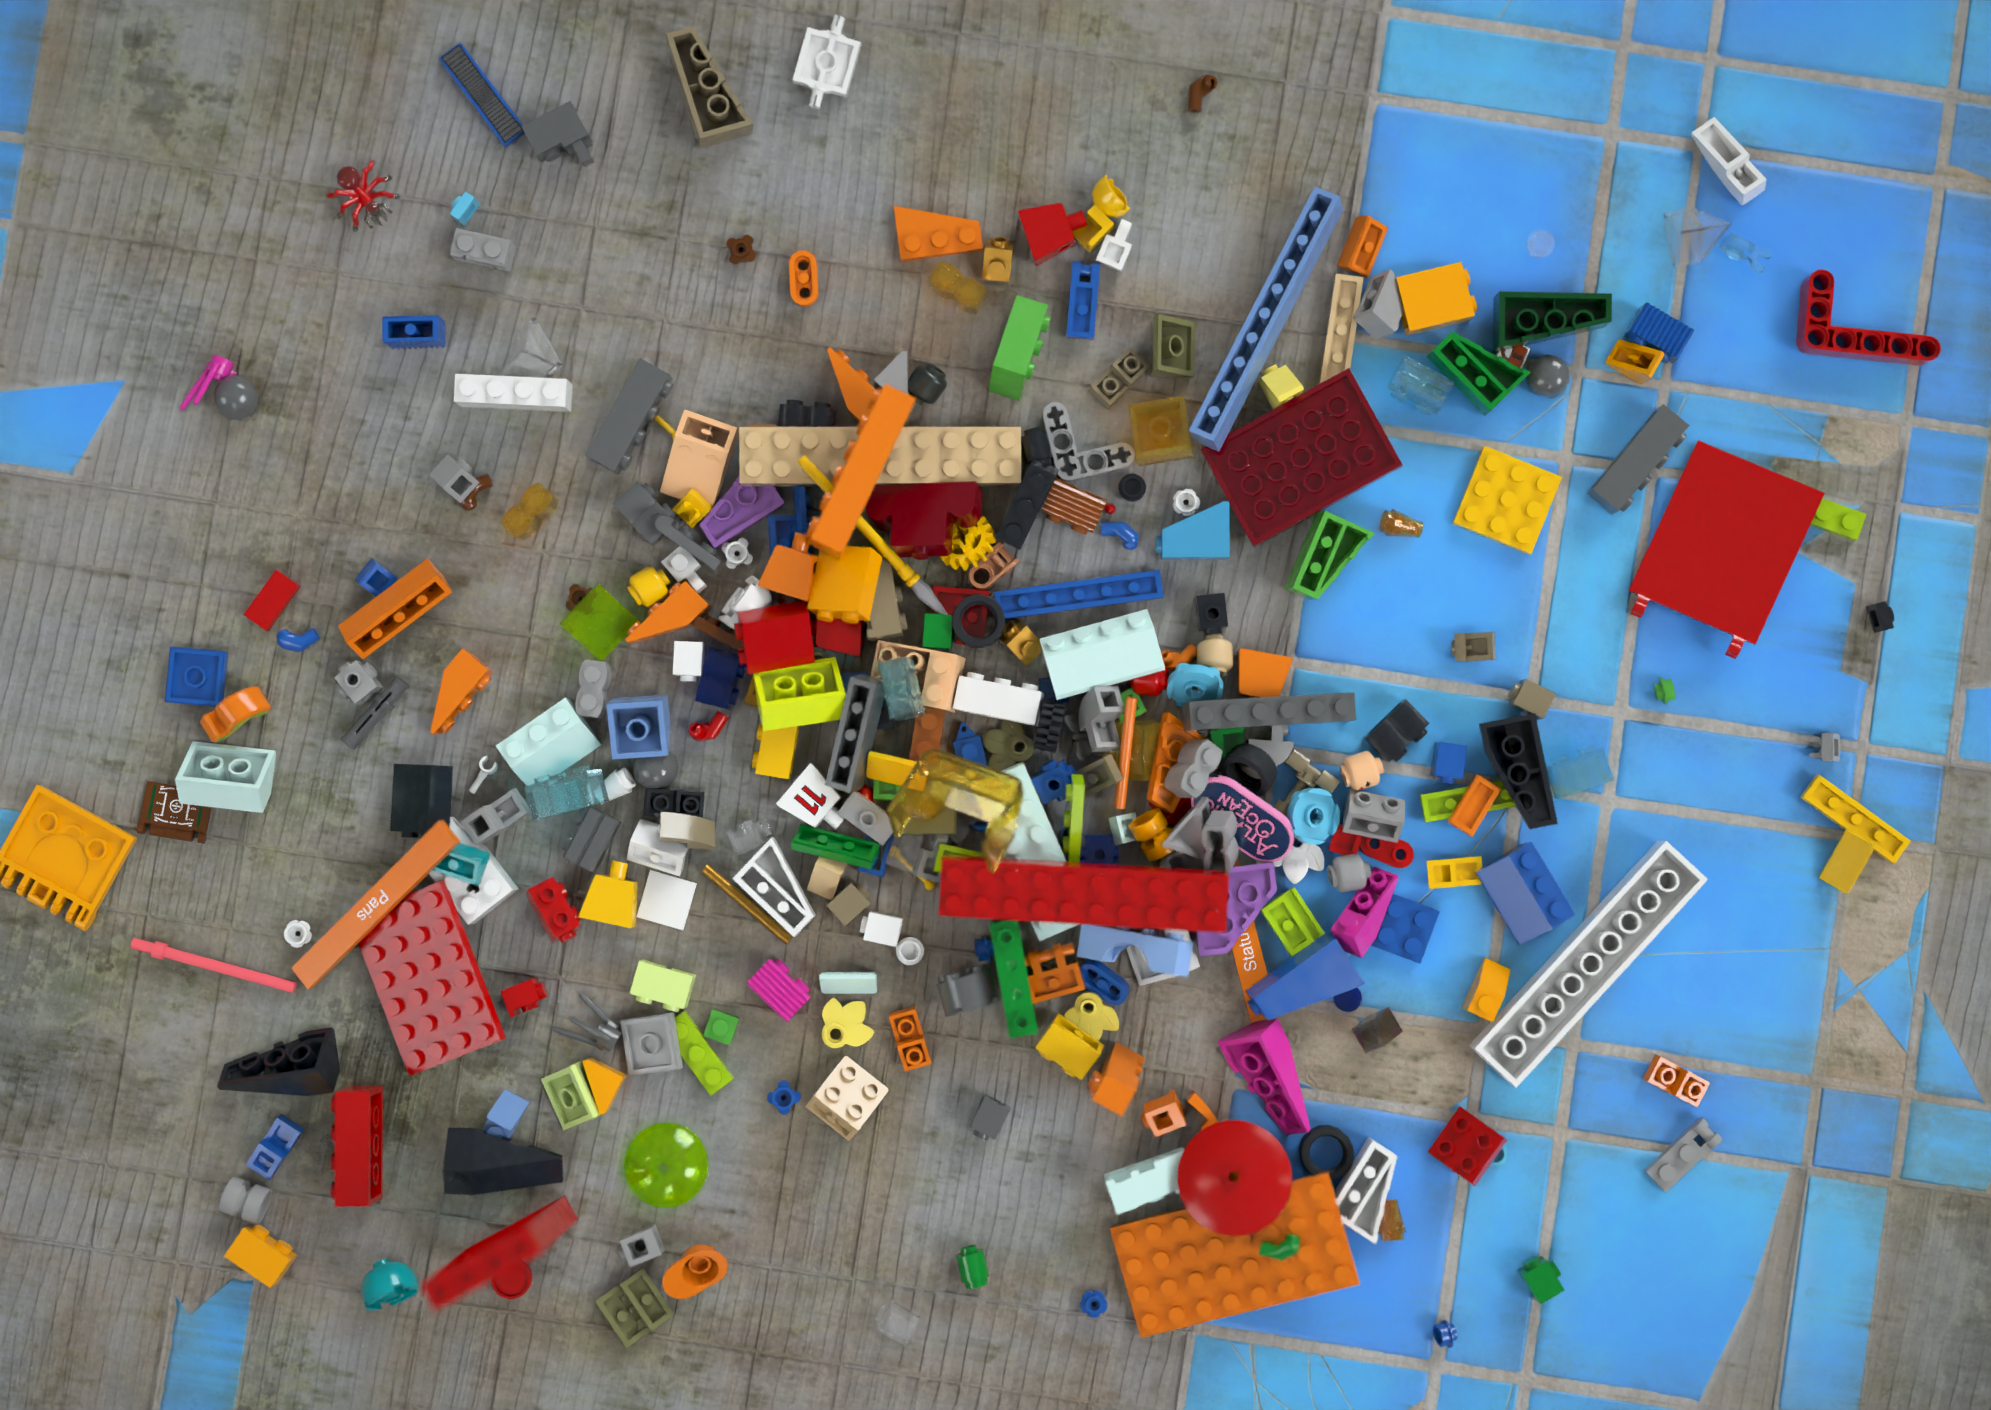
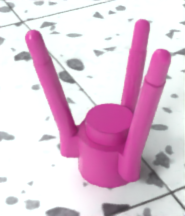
(216, 369)

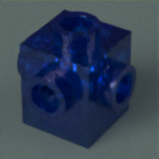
(1102, 842)

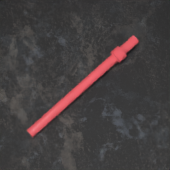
(162, 950)

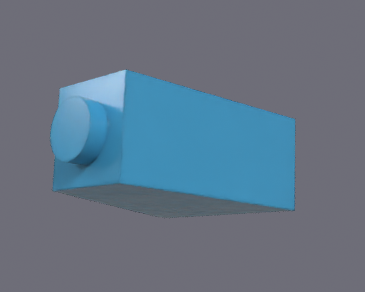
(1198, 536)

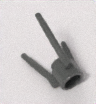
(604, 1036)

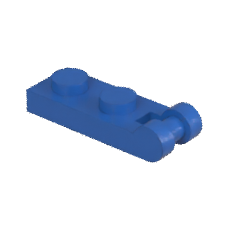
(1083, 301)

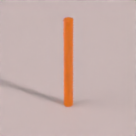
(1125, 751)

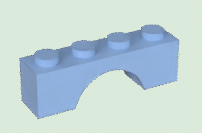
(1163, 954)

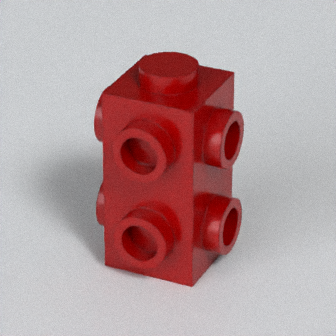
(554, 911)

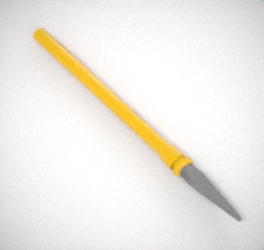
(907, 574)

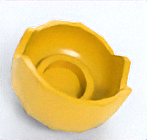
(1109, 198)

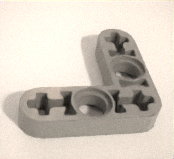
(1080, 459)

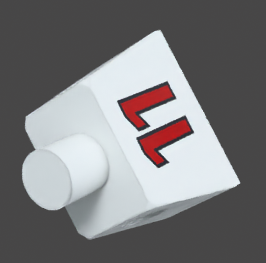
(812, 799)

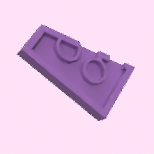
(739, 511)

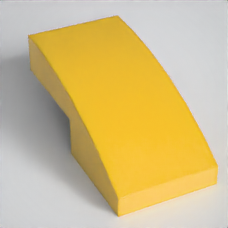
(1453, 872)

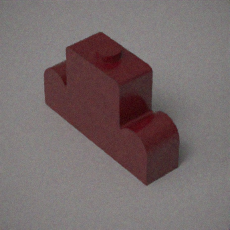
(924, 515)

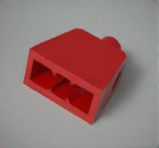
(1050, 230)
(838, 636)

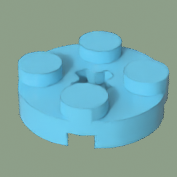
(1186, 676)
(1299, 815)

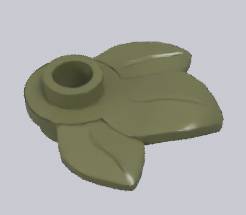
(1003, 745)

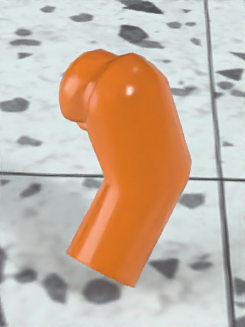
(1172, 659)

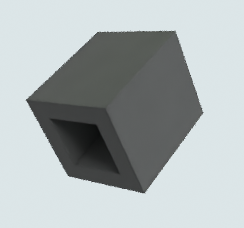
(989, 1118)

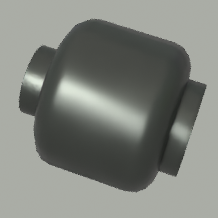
(927, 383)

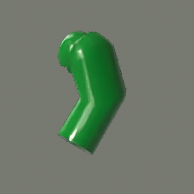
(1283, 1250)

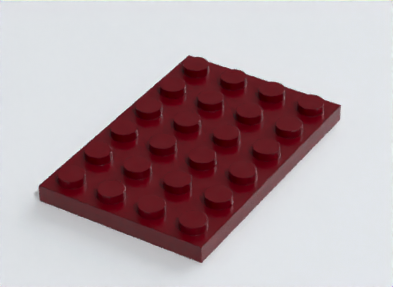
(1302, 457)

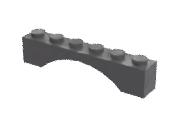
(1269, 711)

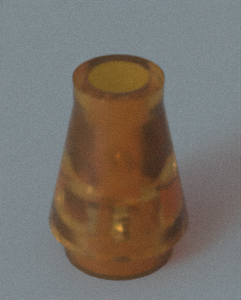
(1398, 524)
(1391, 1223)

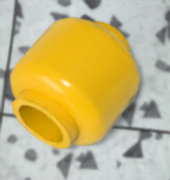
(648, 586)

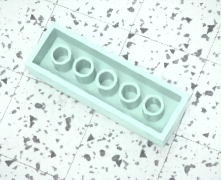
(1034, 840)

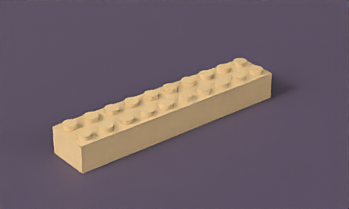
(918, 456)

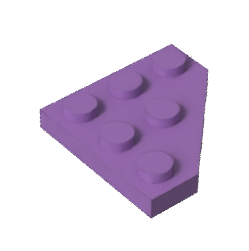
(1247, 894)

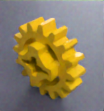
(977, 544)

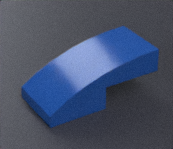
(275, 1147)

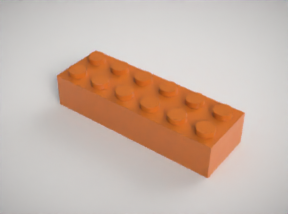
(863, 466)

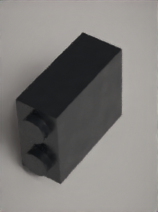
(420, 798)

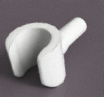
(482, 774)

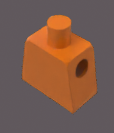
(791, 569)
(1261, 673)

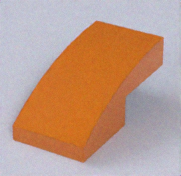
(1196, 1101)

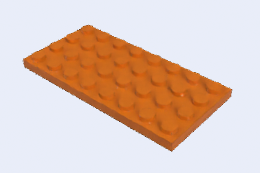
(1192, 1275)

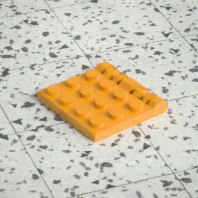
(65, 854)

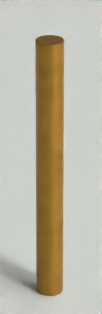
(747, 904)

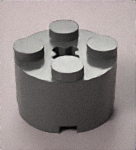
(967, 991)

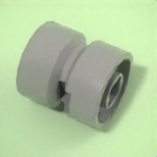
(245, 1200)

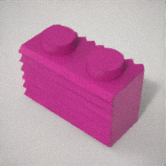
(779, 988)

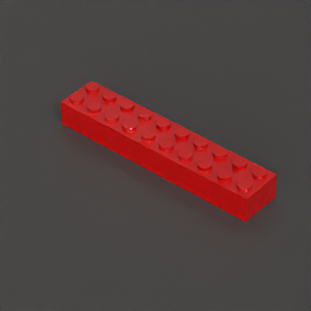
(1084, 893)

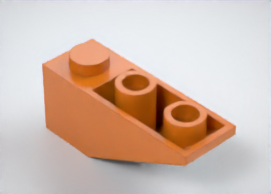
(853, 384)
(674, 614)
(459, 683)

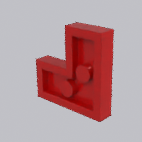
(974, 617)

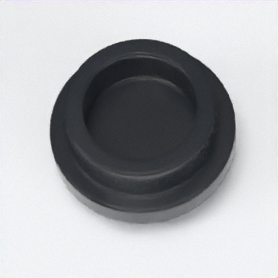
(1132, 487)

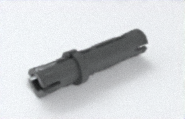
(395, 689)

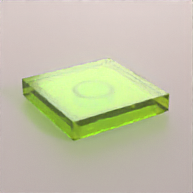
(599, 622)

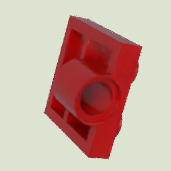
(1467, 1146)

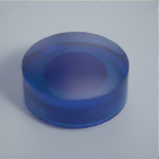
(1348, 1000)

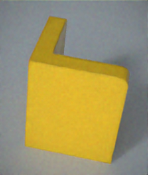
(1096, 231)

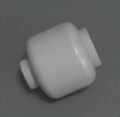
(1348, 873)

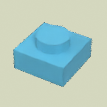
(464, 208)

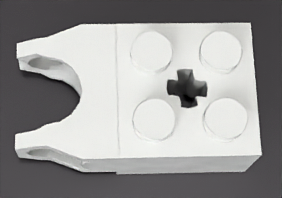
(494, 885)

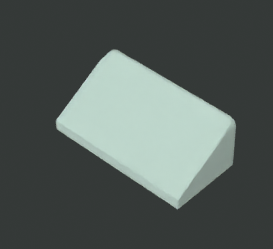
(848, 982)

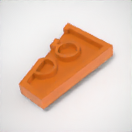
(934, 235)
(1169, 743)

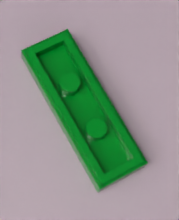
(835, 846)

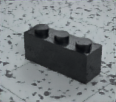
(1027, 503)

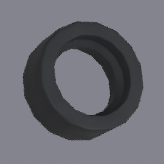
(968, 602)
(1257, 760)
(1326, 1130)

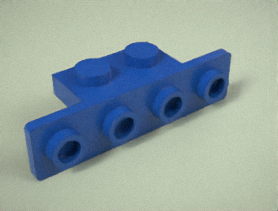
(783, 527)

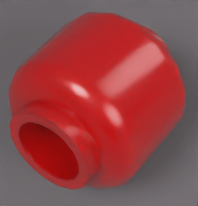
(1150, 684)

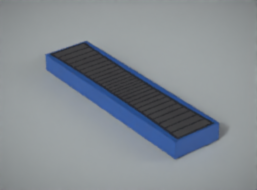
(482, 94)

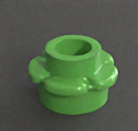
(1664, 690)

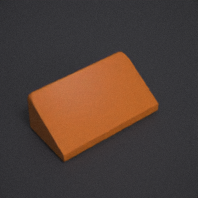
(1362, 246)

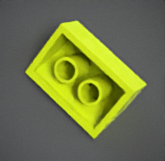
(800, 694)

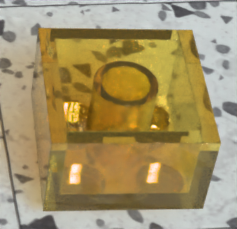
(1161, 431)

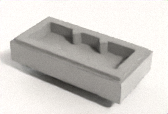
(867, 817)

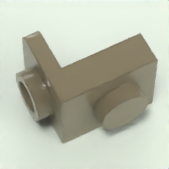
(1474, 647)

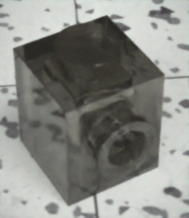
(1377, 1030)

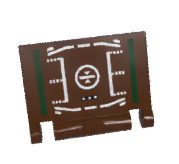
(170, 817)

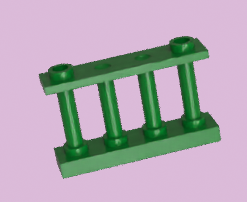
(1013, 978)

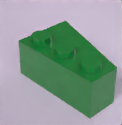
(1476, 372)

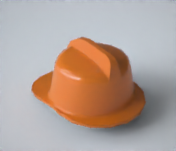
(694, 1272)

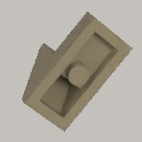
(1100, 775)

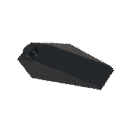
(1519, 761)
(295, 1068)
(489, 1164)

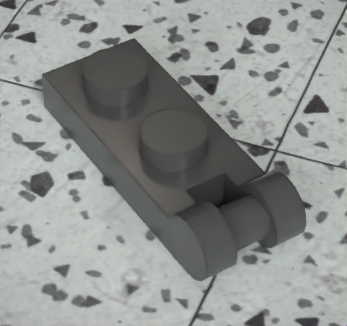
(684, 539)

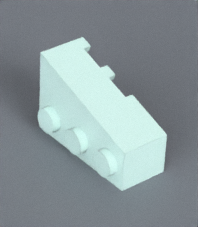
(1144, 1181)

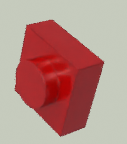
(1344, 843)

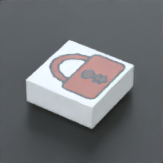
(1515, 355)

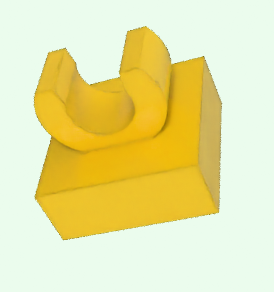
(692, 508)

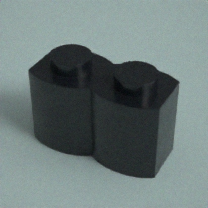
(796, 415)
(1397, 731)

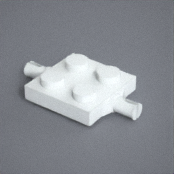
(826, 62)

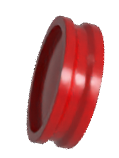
(514, 1282)

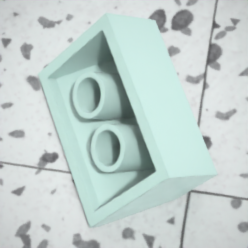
(549, 743)
(226, 777)

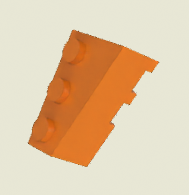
(1117, 1079)

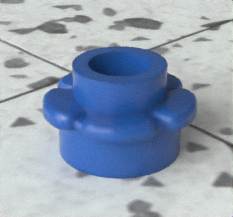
(984, 949)
(1090, 1296)
(1445, 1334)

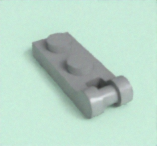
(1682, 1155)

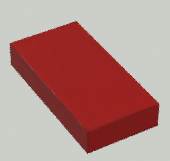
(272, 600)

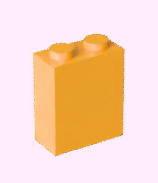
(1435, 298)
(845, 585)

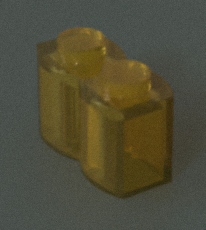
(965, 291)
(525, 517)

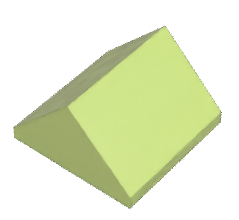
(571, 1095)

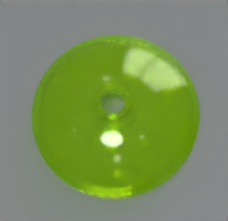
(680, 1151)

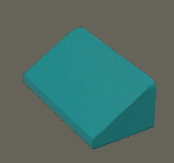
(464, 864)

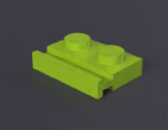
(1292, 921)

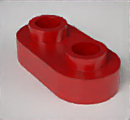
(1386, 852)

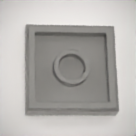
(651, 1044)

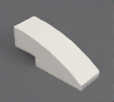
(1729, 161)

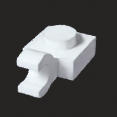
(1115, 249)
(684, 566)

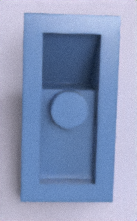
(505, 1115)

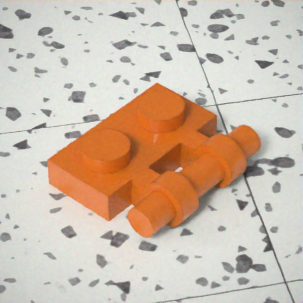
(1056, 980)

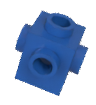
(1052, 780)

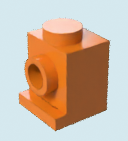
(1170, 1120)

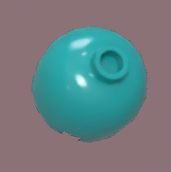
(388, 1283)

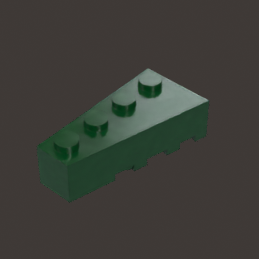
(1546, 316)

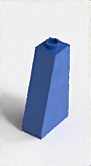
(1305, 979)

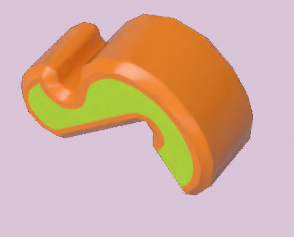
(234, 712)

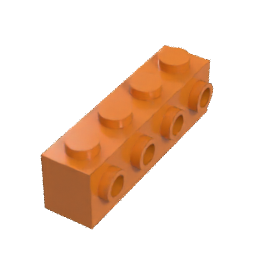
(395, 609)

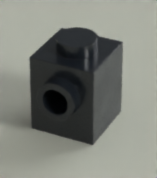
(1211, 613)

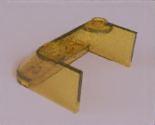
(965, 787)

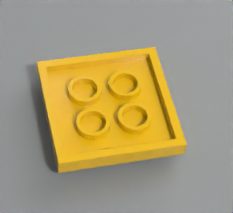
(1507, 500)

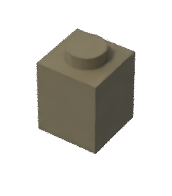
(1530, 698)
(850, 903)

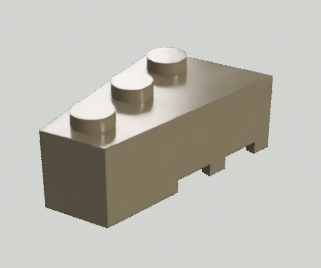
(885, 618)

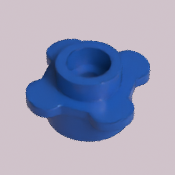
(783, 1105)

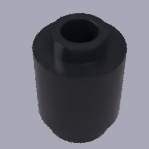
(1036, 445)

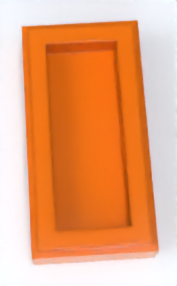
(1474, 805)

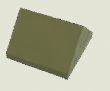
(1172, 347)

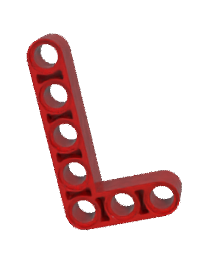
(1853, 337)

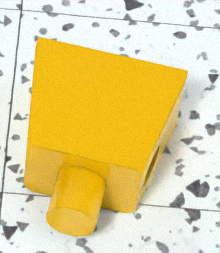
(612, 898)

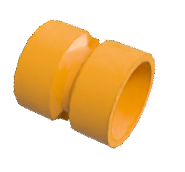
(1152, 831)

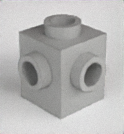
(365, 687)

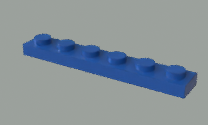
(1080, 594)

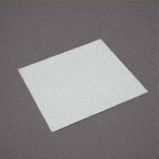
(666, 900)

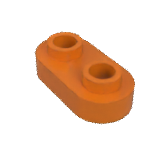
(803, 279)

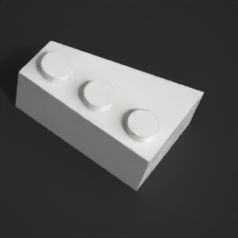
(775, 888)

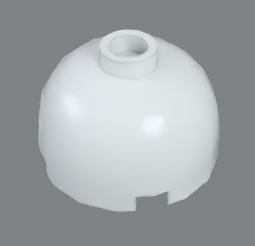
(745, 599)

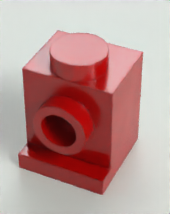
(524, 996)

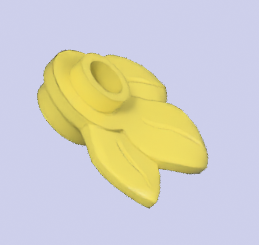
(1095, 1020)
(848, 1021)

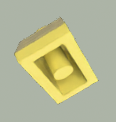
(1279, 385)

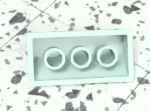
(1102, 654)

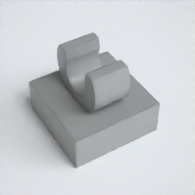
(1829, 747)

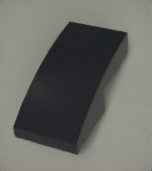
(673, 801)

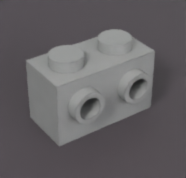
(1373, 815)

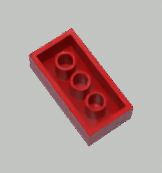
(357, 1146)

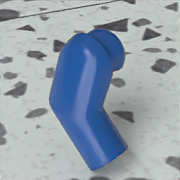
(1123, 531)
(297, 643)

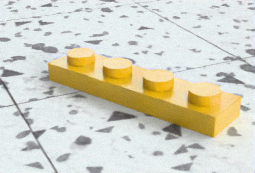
(1855, 817)

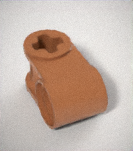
(994, 566)

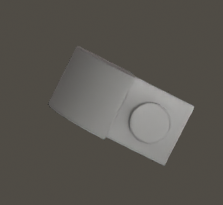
(1098, 715)
(1275, 746)
(495, 818)

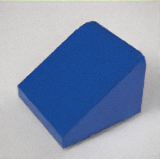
(375, 577)

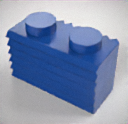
(413, 331)
(1659, 331)

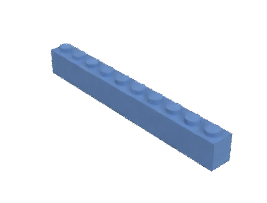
(1266, 319)

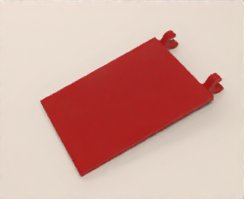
(1725, 544)

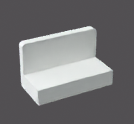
(648, 851)

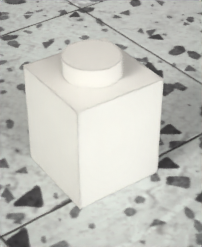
(688, 660)
(881, 928)

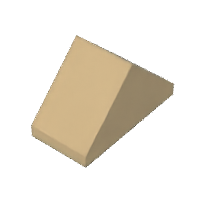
(826, 877)

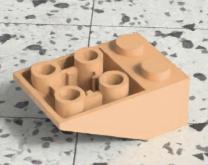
(699, 457)
(935, 672)

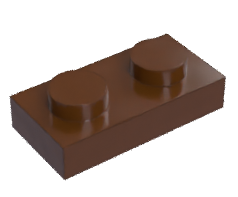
(711, 627)

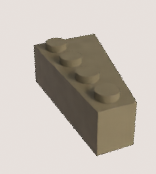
(708, 98)

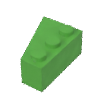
(1018, 347)
(1324, 553)

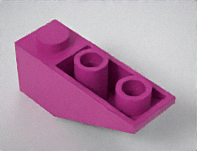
(1364, 914)

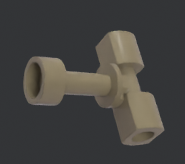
(1307, 777)

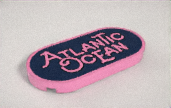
(1261, 829)

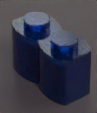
(719, 679)

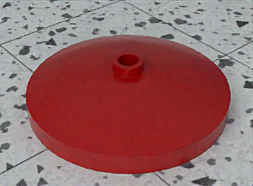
(1242, 1205)

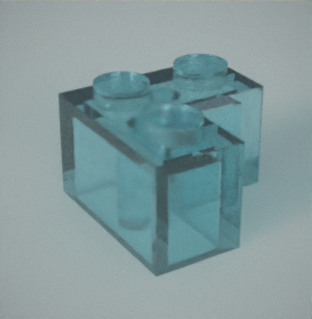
(566, 794)

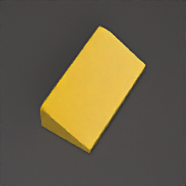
(888, 768)
(1847, 861)

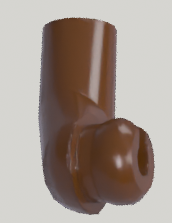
(1198, 90)
(469, 502)

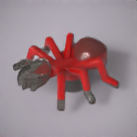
(362, 195)

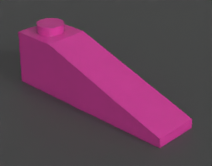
(1267, 1064)

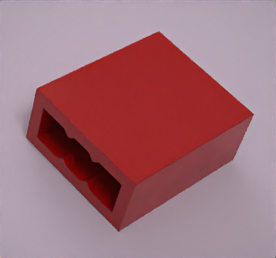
(774, 637)

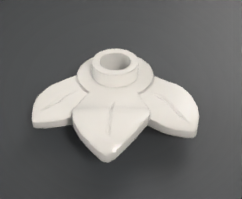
(1299, 860)

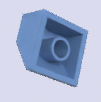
(639, 726)

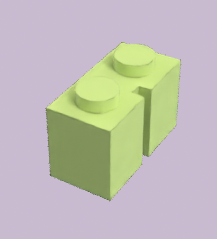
(662, 985)

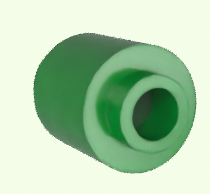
(972, 1267)

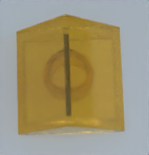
(1143, 748)

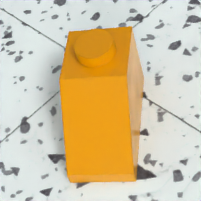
(1487, 990)

